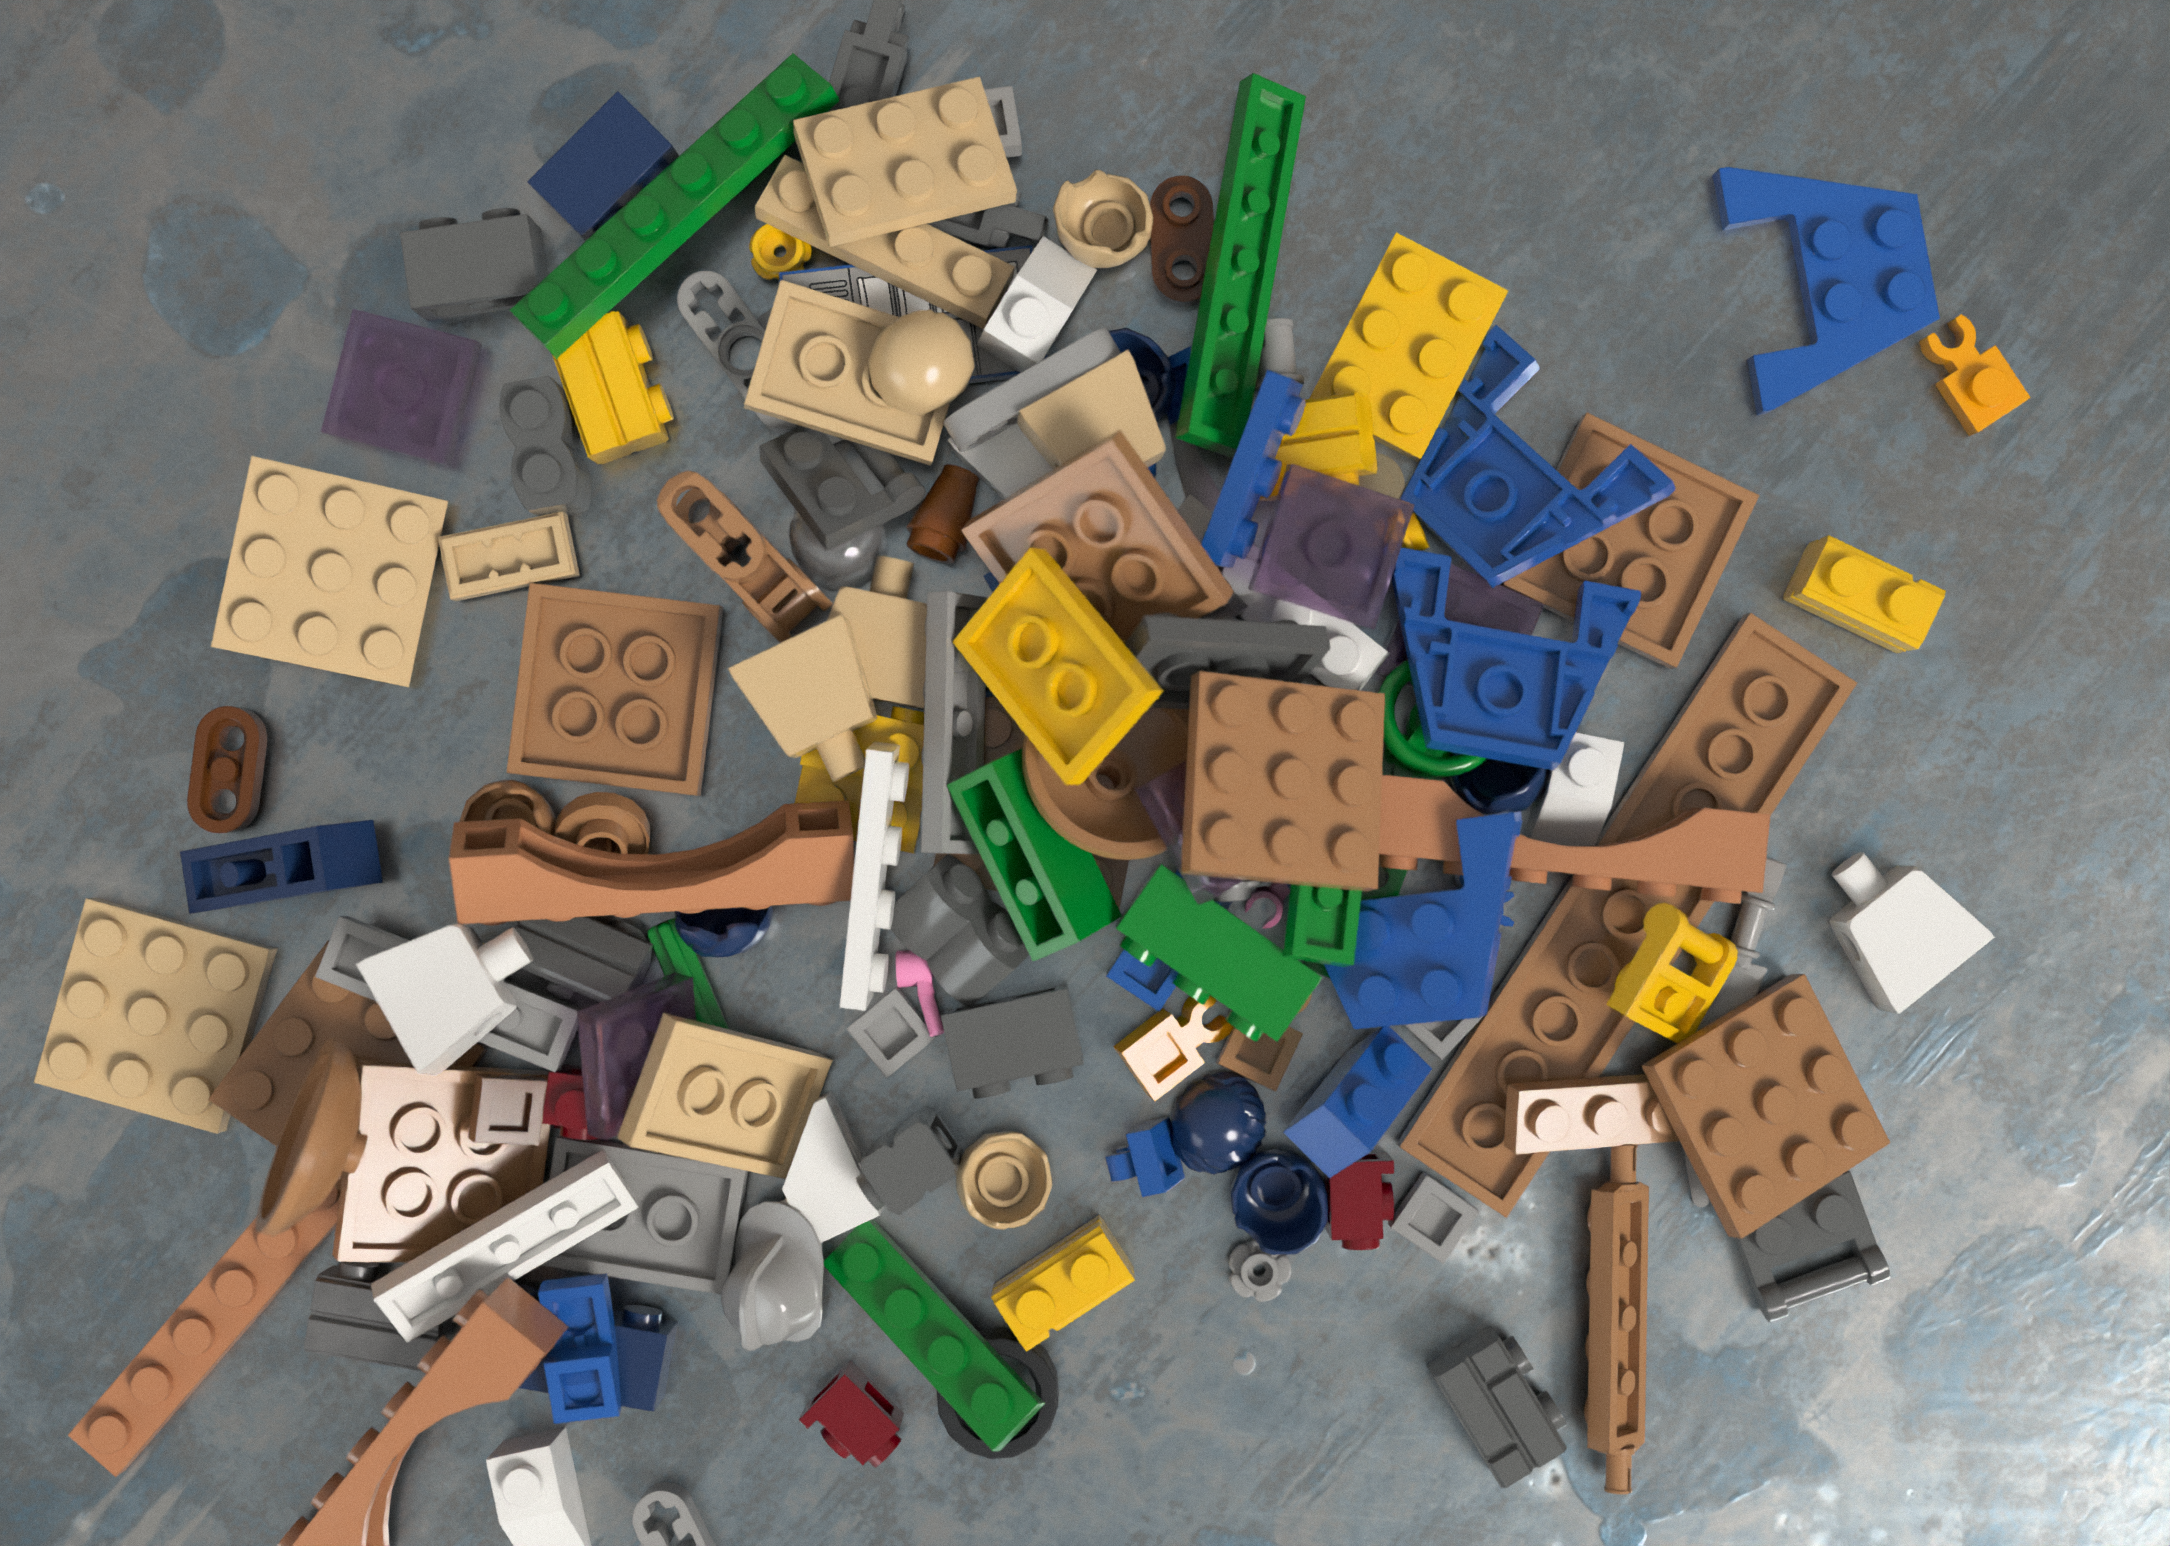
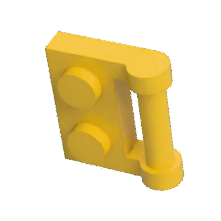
(1661, 994)

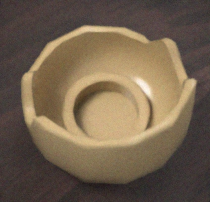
(1103, 219)
(921, 362)
(1004, 1179)

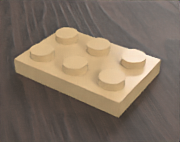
(904, 161)
(819, 375)
(723, 1097)

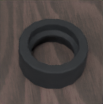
(1046, 1384)

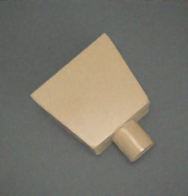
(1091, 410)
(888, 632)
(812, 694)

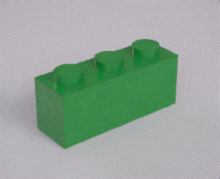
(1042, 878)
(1216, 956)

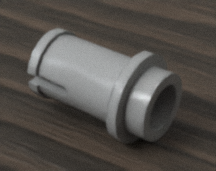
(1278, 351)

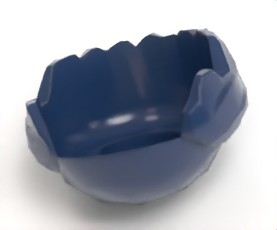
(723, 930)
(1218, 1123)

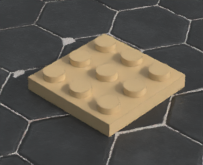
(329, 572)
(153, 1013)

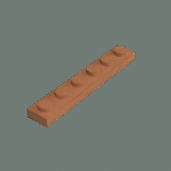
(198, 1337)

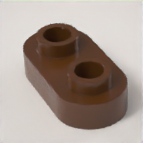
(1180, 239)
(221, 768)

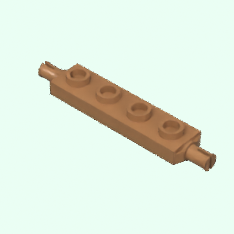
(1617, 1318)

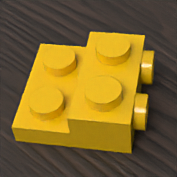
(902, 728)

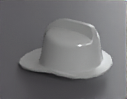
(775, 1277)

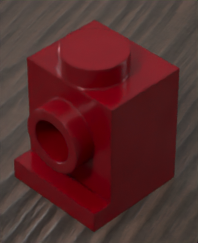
(566, 1103)
(1360, 1202)
(855, 1417)

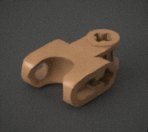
(768, 579)

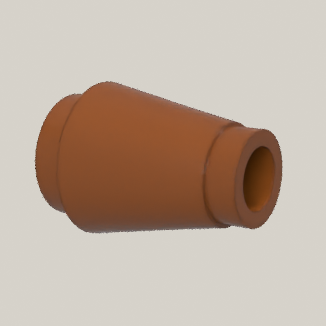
(943, 514)

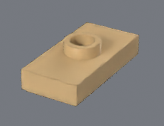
(508, 556)

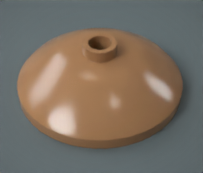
(1111, 820)
(315, 1141)

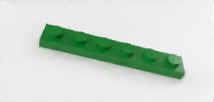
(673, 206)
(1241, 265)

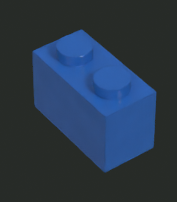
(1358, 1101)

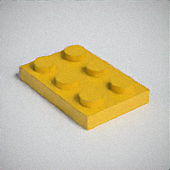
(1411, 342)
(1056, 666)

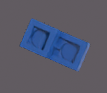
(584, 1361)

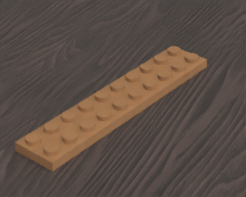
(1549, 1019)

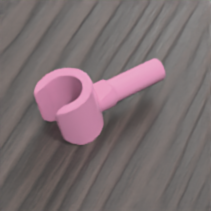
(1277, 893)
(915, 972)

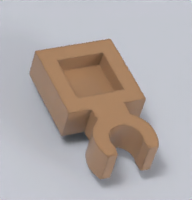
(1260, 1060)

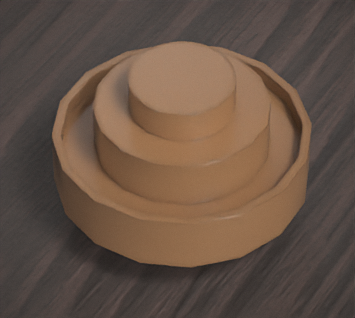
(604, 823)

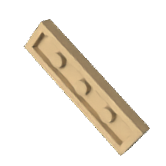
(913, 259)

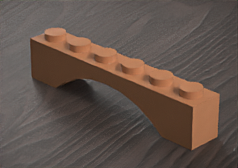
(1697, 848)
(522, 873)
(485, 1363)

